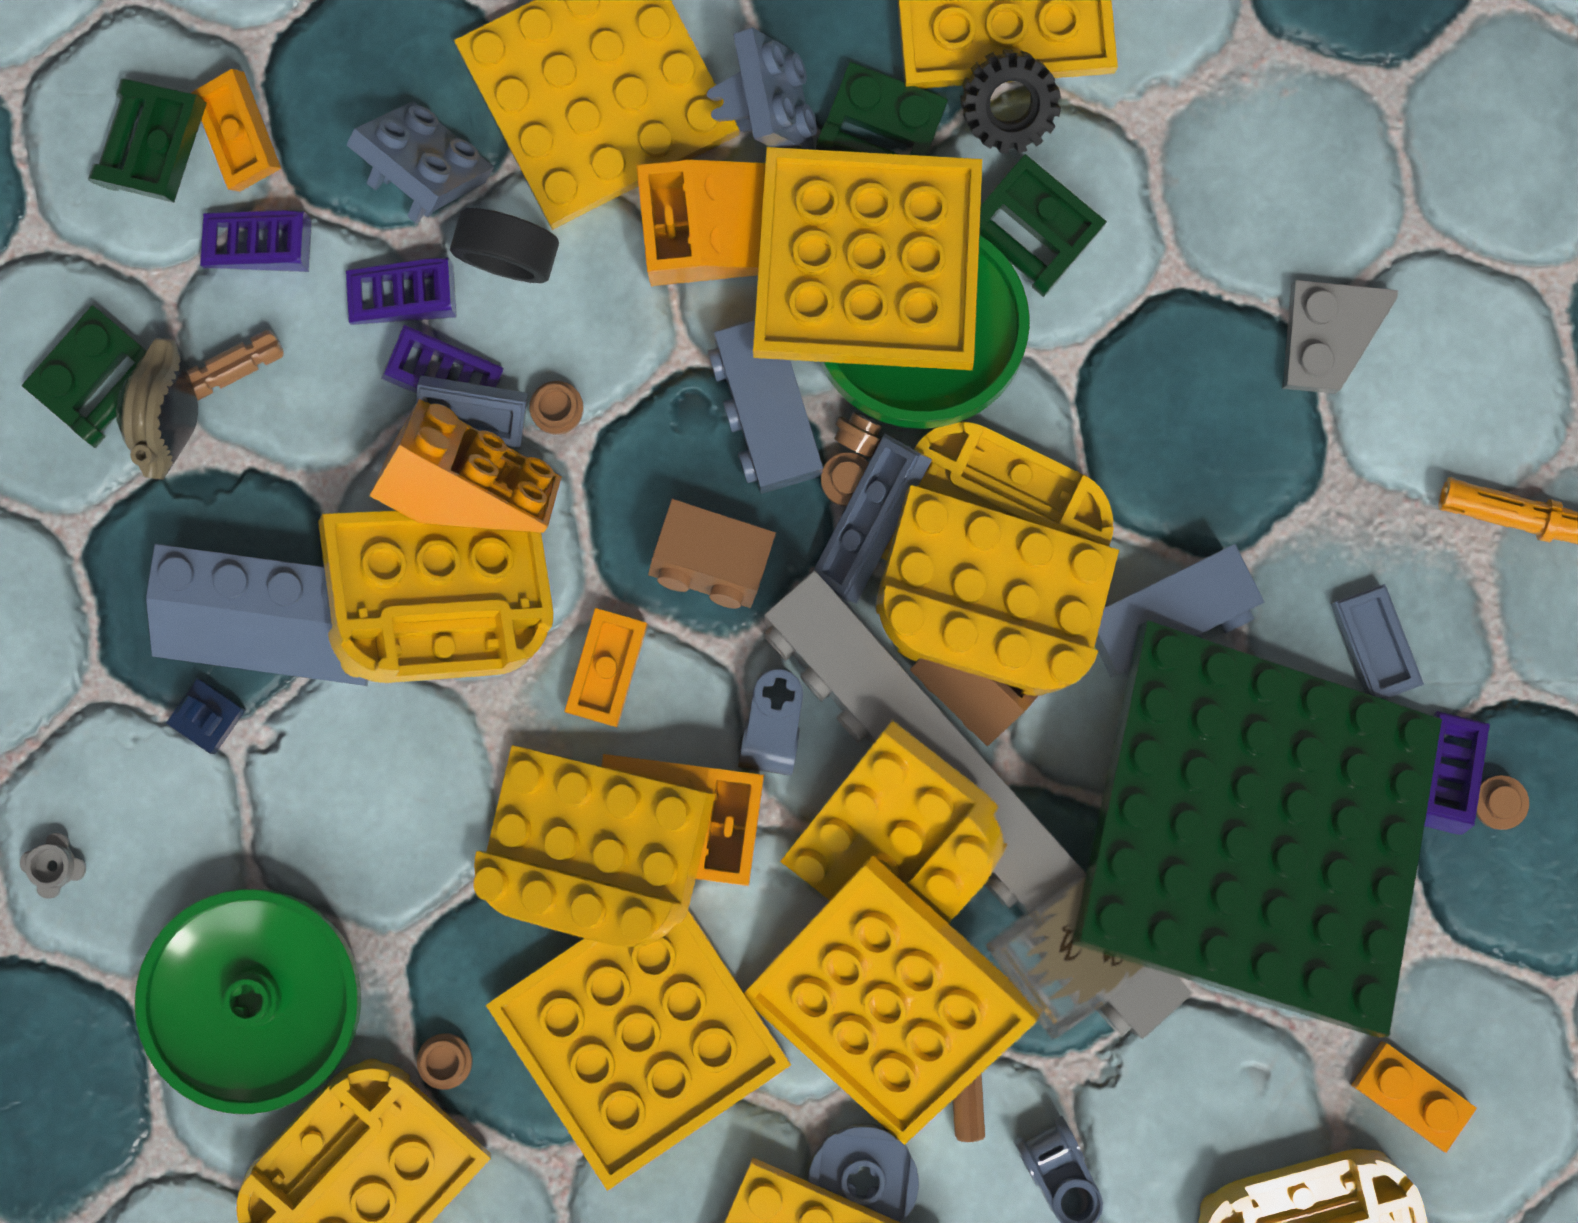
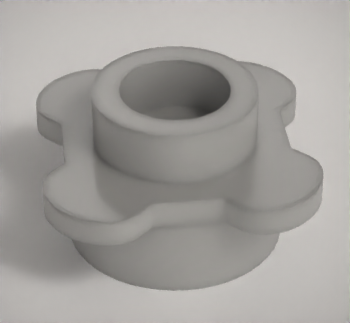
(36, 864)

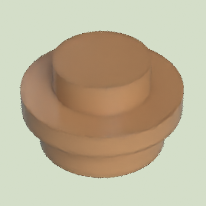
(556, 407)
(859, 434)
(842, 476)
(1502, 802)
(444, 1061)

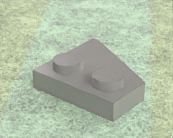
(1330, 332)

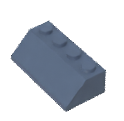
(242, 614)

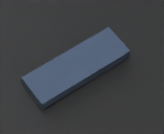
(870, 518)

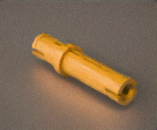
(1544, 519)

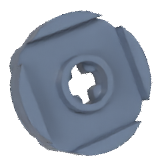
(871, 1147)

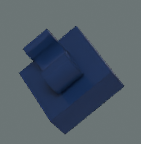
(206, 716)

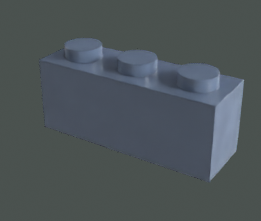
(767, 410)
(1190, 601)

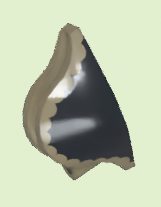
(157, 409)

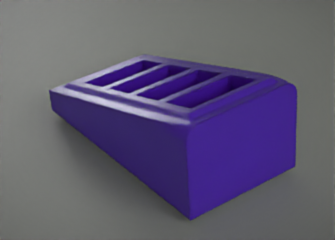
(298, 240)
(442, 307)
(431, 346)
(1463, 817)

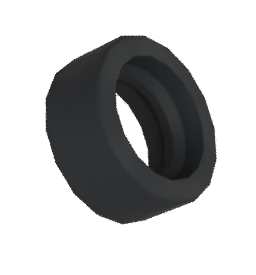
(504, 245)

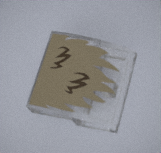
(1052, 973)

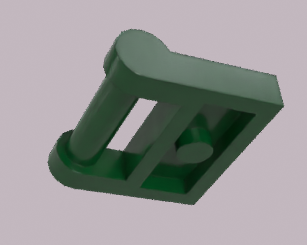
(884, 108)
(159, 143)
(1048, 214)
(78, 370)

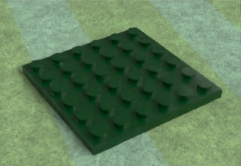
(1259, 831)

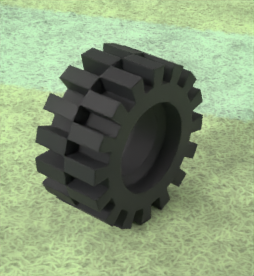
(1041, 111)

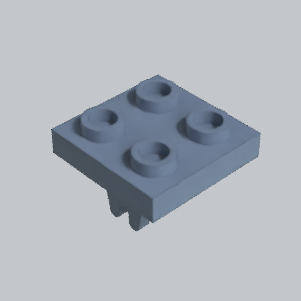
(767, 93)
(419, 158)

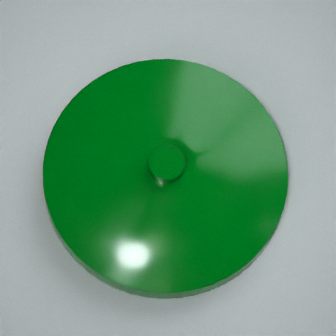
(947, 396)
(247, 1001)

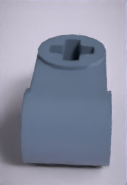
(770, 733)
(1060, 1170)

